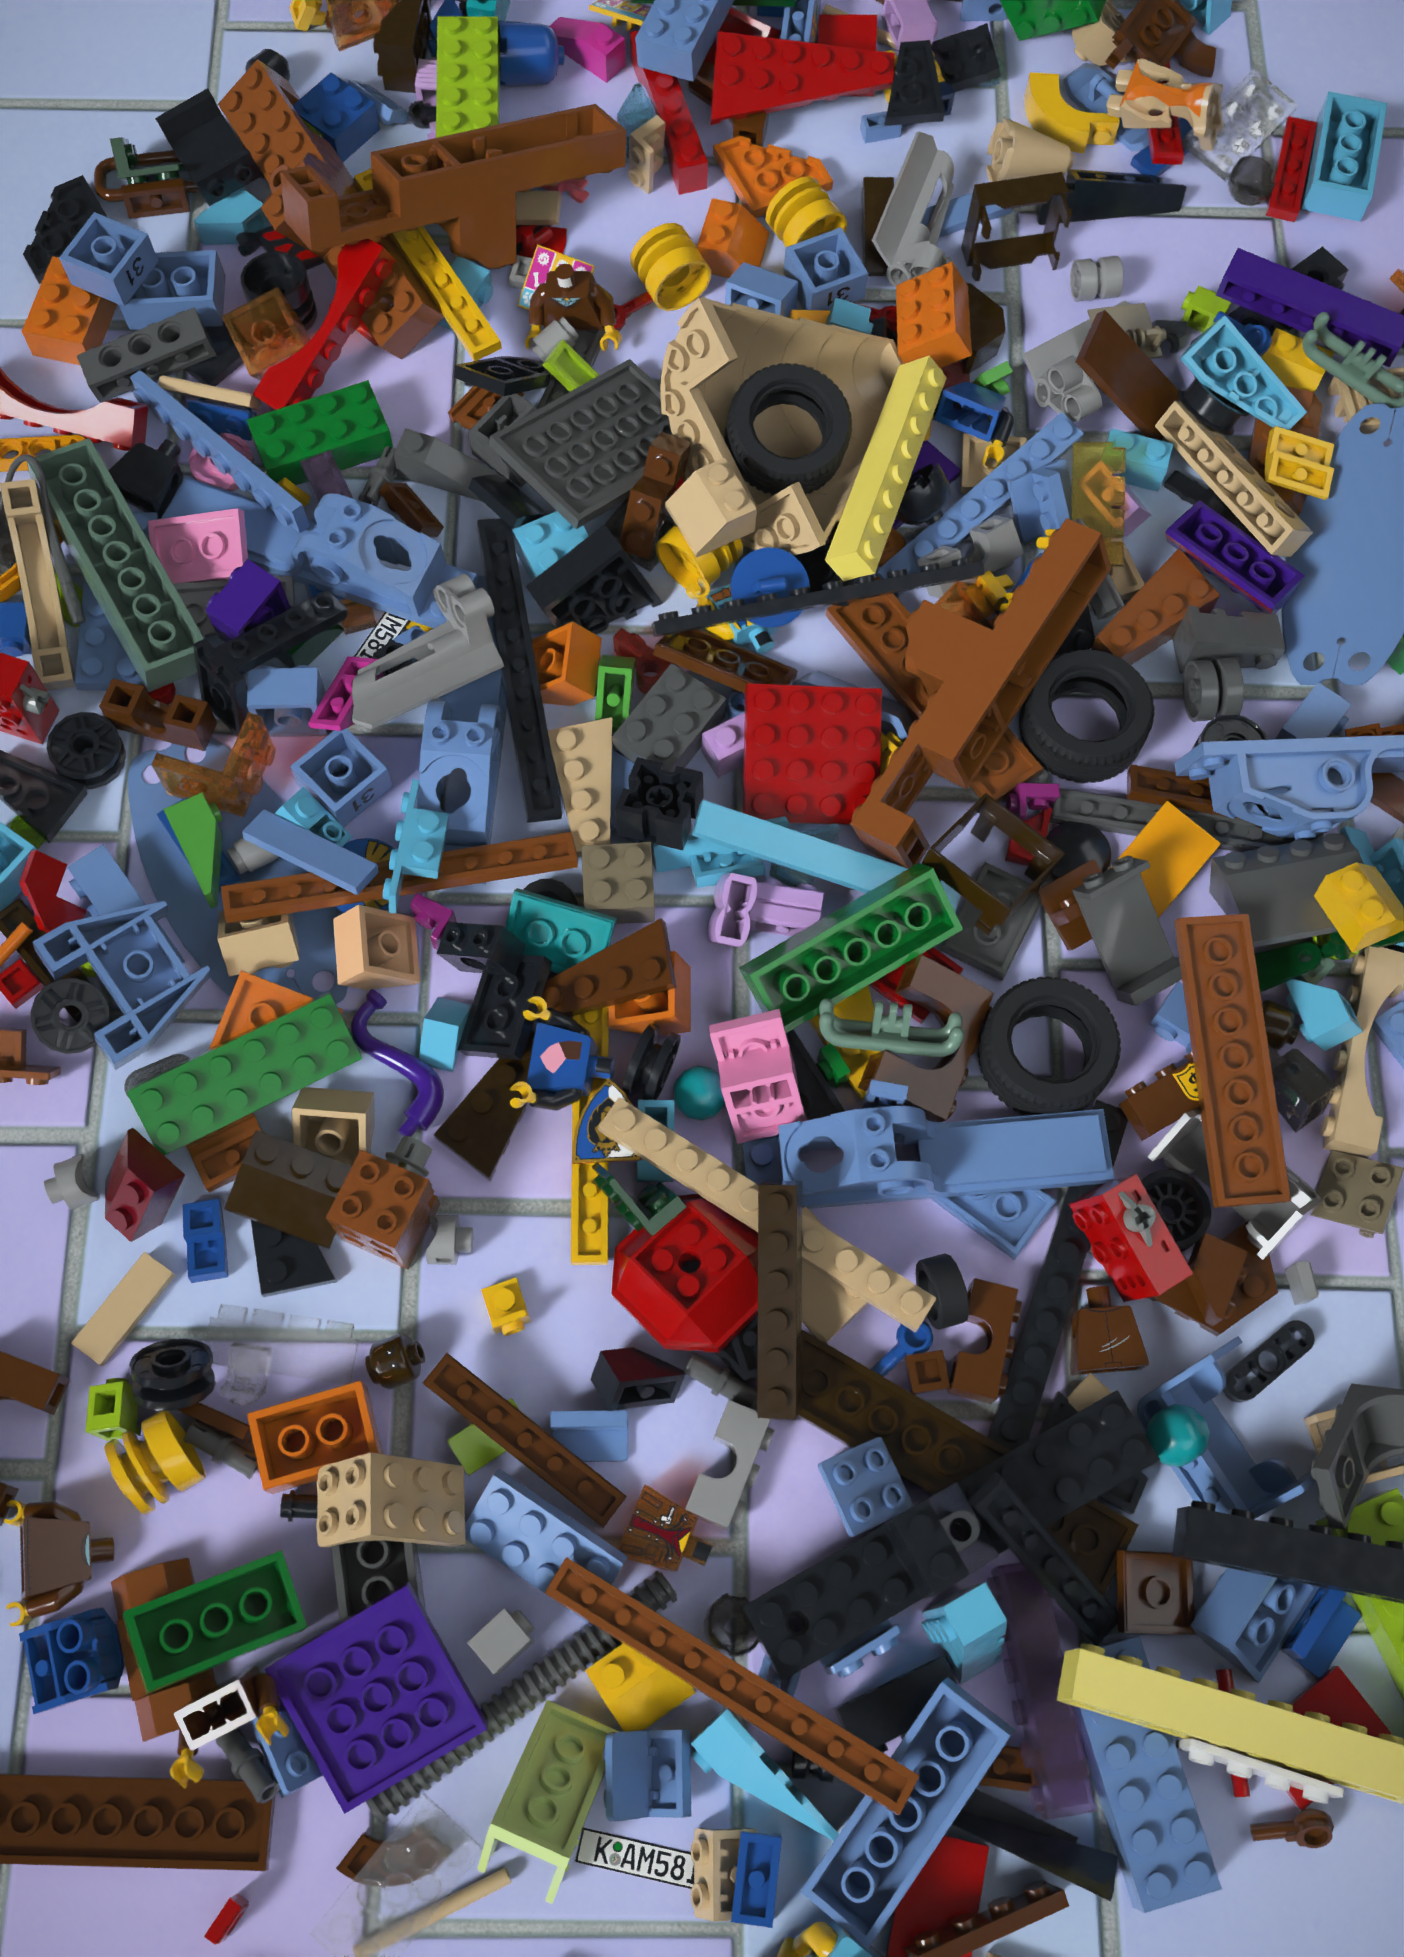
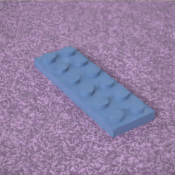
(99, 649)

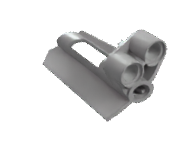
(900, 236)
(1060, 379)
(446, 655)

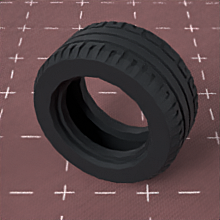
(797, 387)
(1106, 678)
(1075, 1008)

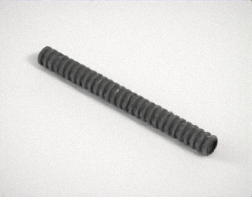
(520, 1697)

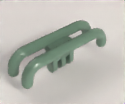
(1356, 366)
(890, 1032)

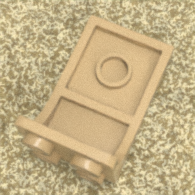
(390, 1501)

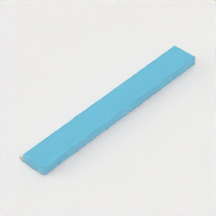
(797, 850)

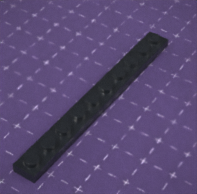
(803, 599)
(519, 672)
(1048, 1309)

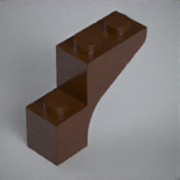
(752, 127)
(647, 498)

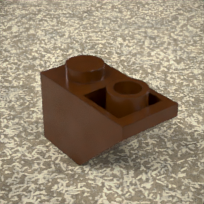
(1216, 1271)

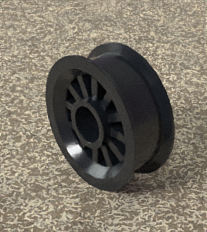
(1211, 407)
(1195, 1197)

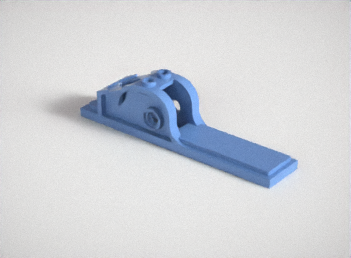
(338, 550)
(465, 733)
(1299, 782)
(951, 1161)

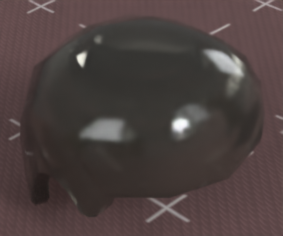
(1251, 181)
(728, 1628)

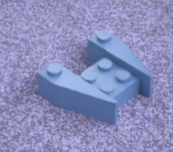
(134, 967)

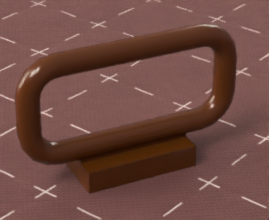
(149, 197)

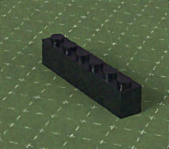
(1290, 1552)

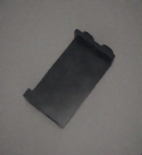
(208, 147)

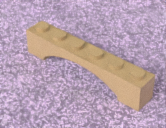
(38, 584)
(1351, 1119)

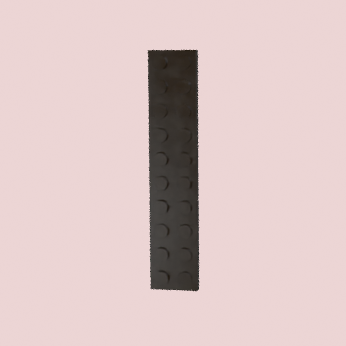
(936, 1448)

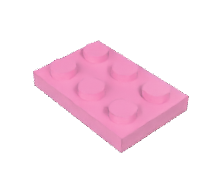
(200, 545)

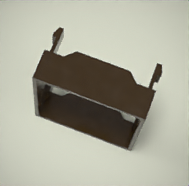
(1009, 195)
(992, 814)

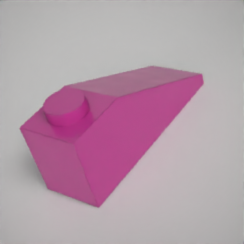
(591, 46)
(337, 705)

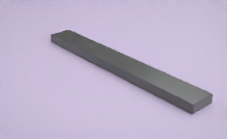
(1131, 816)

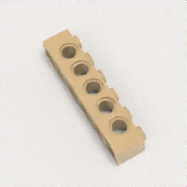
(1234, 481)

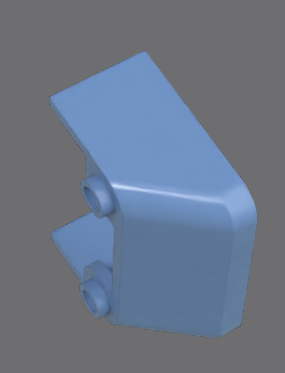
(1225, 1470)

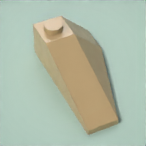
(1095, 40)

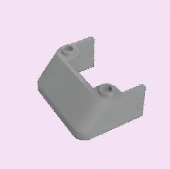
(1267, 1223)

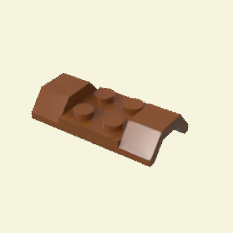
(1307, 425)
(157, 1708)

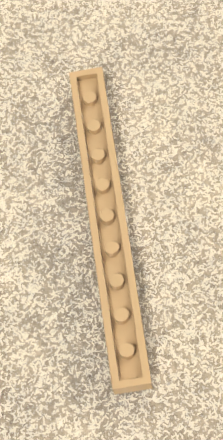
(739, 1198)

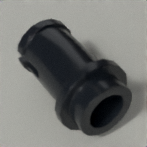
(298, 1506)

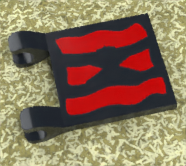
(274, 241)

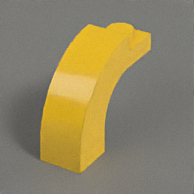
(1058, 120)

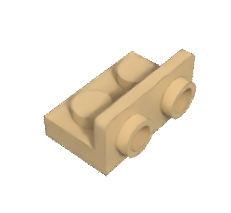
(646, 153)
(715, 1870)

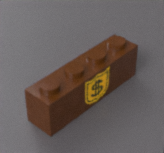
(1163, 1101)

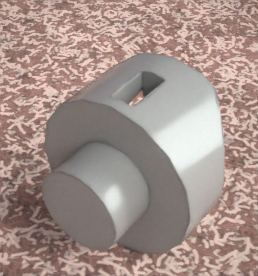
(69, 1184)
(449, 1240)

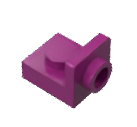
(1034, 795)
(431, 915)

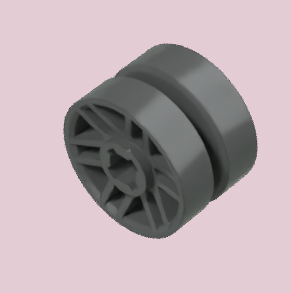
(1213, 688)

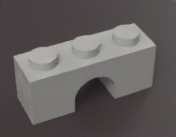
(993, 543)
(718, 1498)

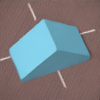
(442, 1033)

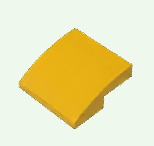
(1299, 462)

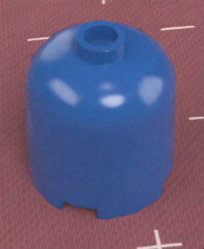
(528, 53)

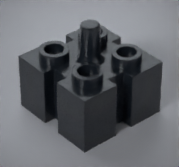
(659, 803)

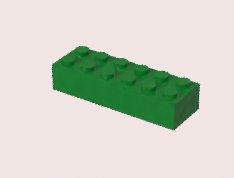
(853, 946)
(244, 1074)

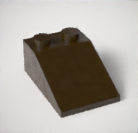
(402, 44)

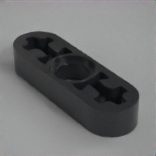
(1294, 1352)

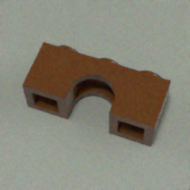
(183, 722)
(993, 1310)

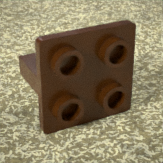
(1063, 908)

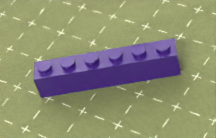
(1300, 298)

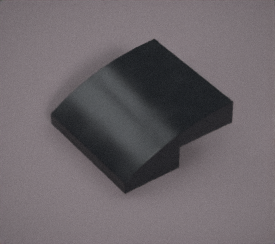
(506, 500)

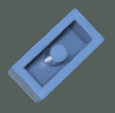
(873, 128)

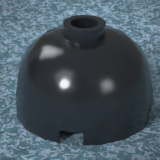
(924, 496)

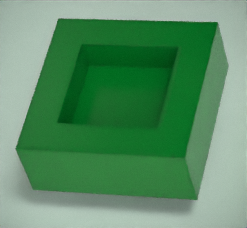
(833, 1066)

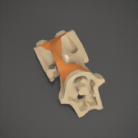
(1147, 98)

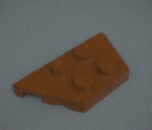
(1253, 1292)

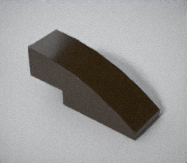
(874, 199)

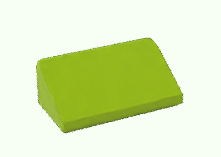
(475, 1448)

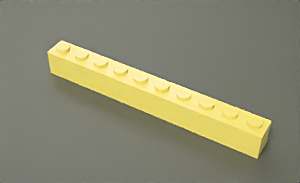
(1233, 1721)

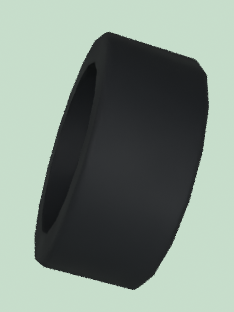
(943, 1280)

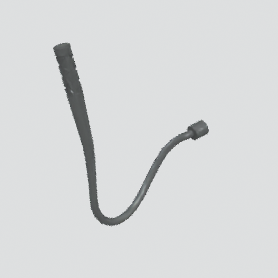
(65, 579)

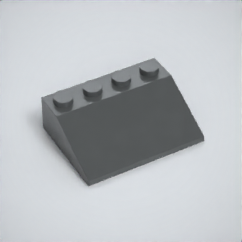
(1279, 886)

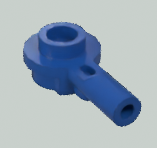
(1256, 335)
(907, 1343)

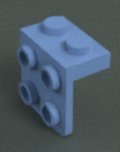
(647, 1774)

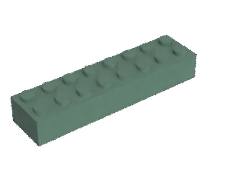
(119, 564)

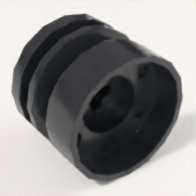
(286, 273)

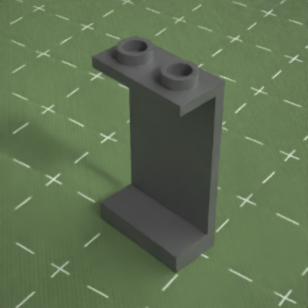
(1127, 931)

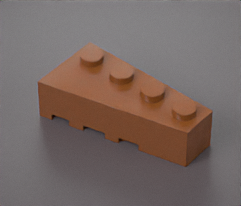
(1157, 610)

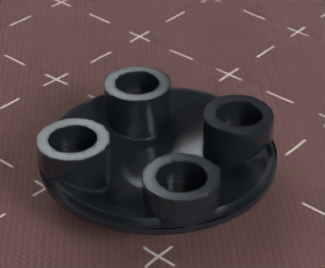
(1081, 844)

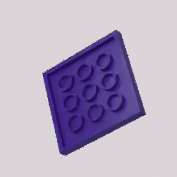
(376, 1697)

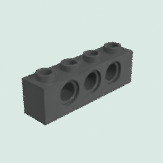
(154, 350)

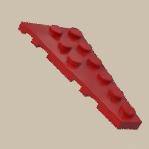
(784, 74)

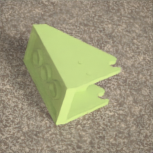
(551, 1790)

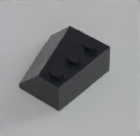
(592, 585)

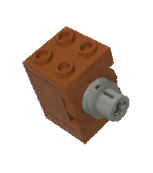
(387, 1203)

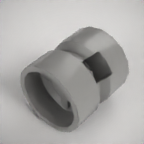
(1098, 278)

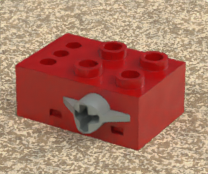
(24, 701)
(1130, 1239)

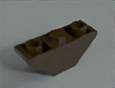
(986, 329)

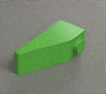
(201, 841)

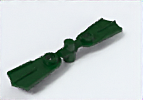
(1283, 964)

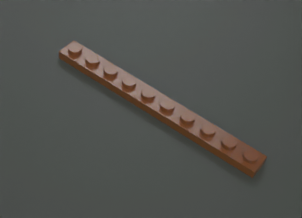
(456, 869)
(733, 1686)

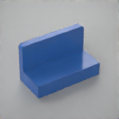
(1321, 1631)
(756, 1879)

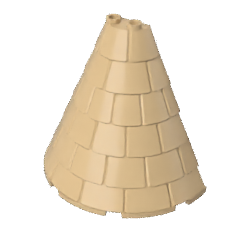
(726, 345)

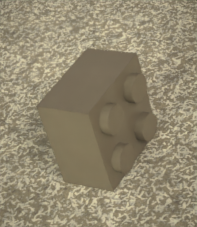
(619, 881)

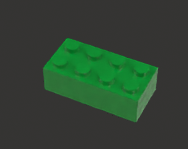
(338, 421)
(214, 1621)

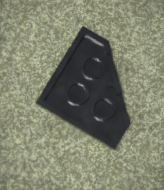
(57, 227)

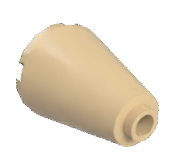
(1024, 153)

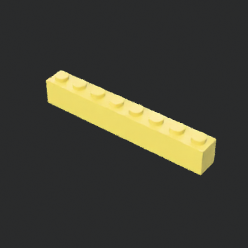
(886, 469)

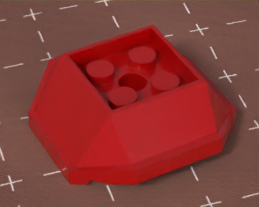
(697, 1307)

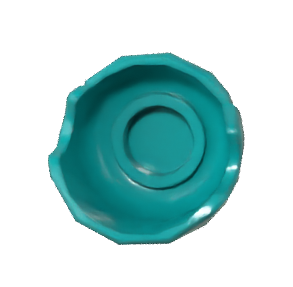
(698, 1093)
(1178, 1435)

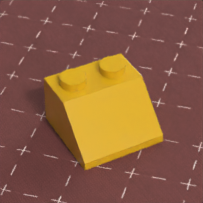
(1290, 362)
(1360, 905)
(636, 1688)

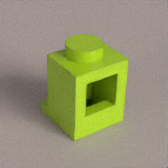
(1202, 308)
(112, 1410)

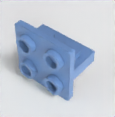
(1041, 499)
(865, 1486)
(288, 1757)

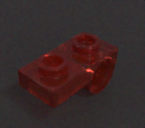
(634, 646)

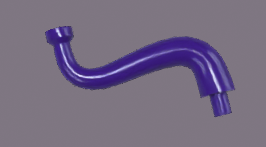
(428, 1083)

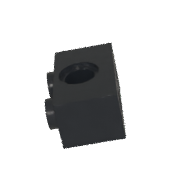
(481, 948)

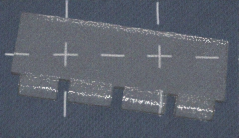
(295, 1350)

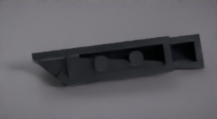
(1116, 195)
(1038, 1843)

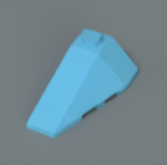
(1236, 371)
(742, 1761)

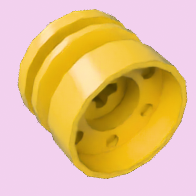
(803, 212)
(670, 266)
(686, 568)
(146, 1466)

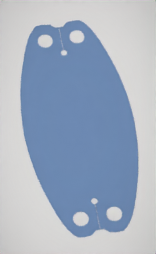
(1352, 557)
(187, 906)

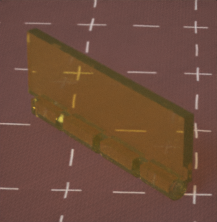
(1097, 491)

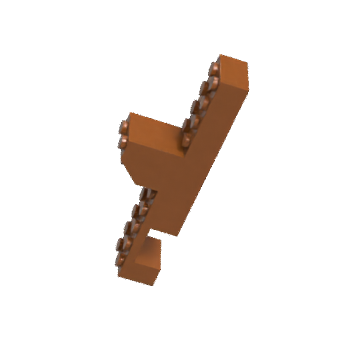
(278, 140)
(457, 182)
(977, 684)

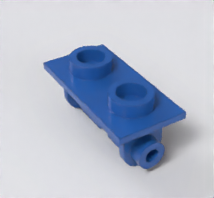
(222, 418)

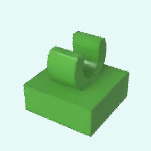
(995, 378)

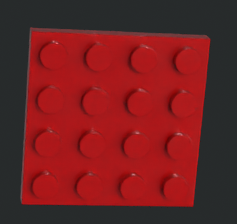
(810, 751)

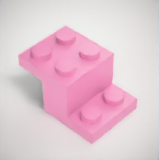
(757, 1075)

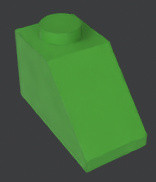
(615, 688)

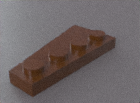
(615, 975)

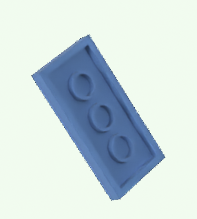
(535, 1535)

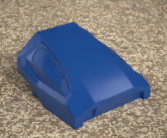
(73, 1658)

